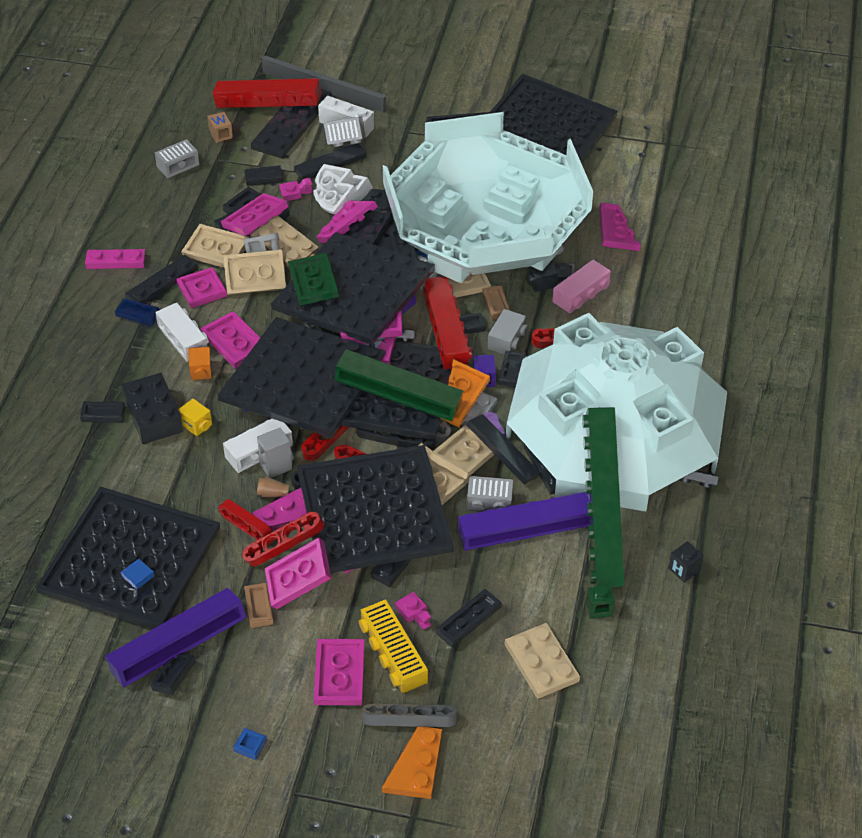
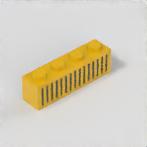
(393, 646)

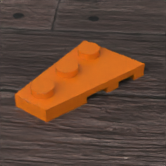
(472, 383)
(416, 766)

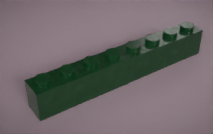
(604, 497)

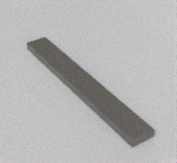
(338, 88)

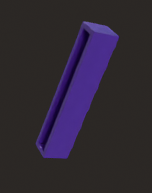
(524, 521)
(175, 637)

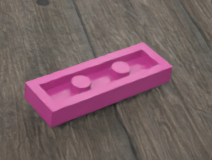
(115, 258)

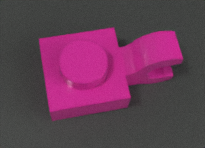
(293, 190)
(413, 608)

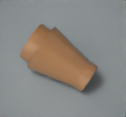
(271, 488)

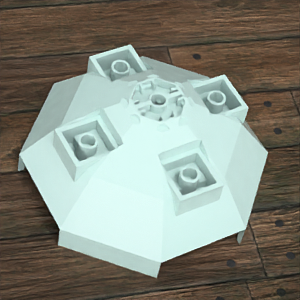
(486, 197)
(661, 395)

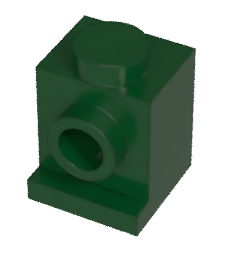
(600, 595)

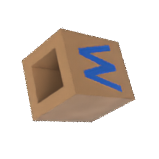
(220, 127)

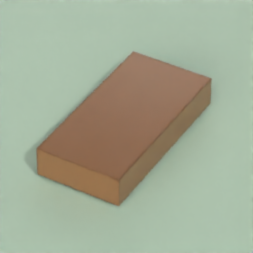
(495, 301)
(258, 605)

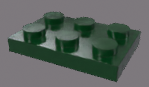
(313, 279)

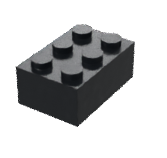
(152, 408)

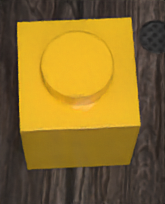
(195, 417)

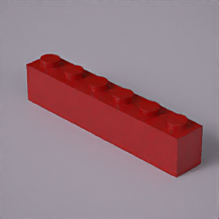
(267, 93)
(446, 322)

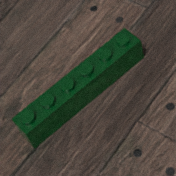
(398, 385)

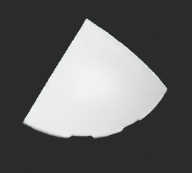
(339, 186)

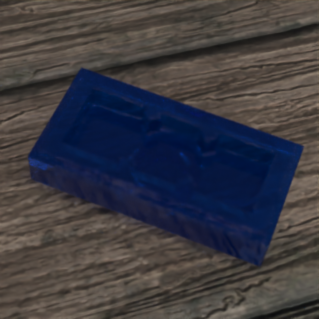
(136, 311)

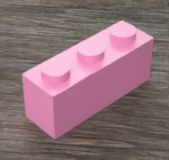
(581, 286)

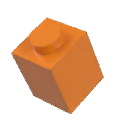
(200, 363)

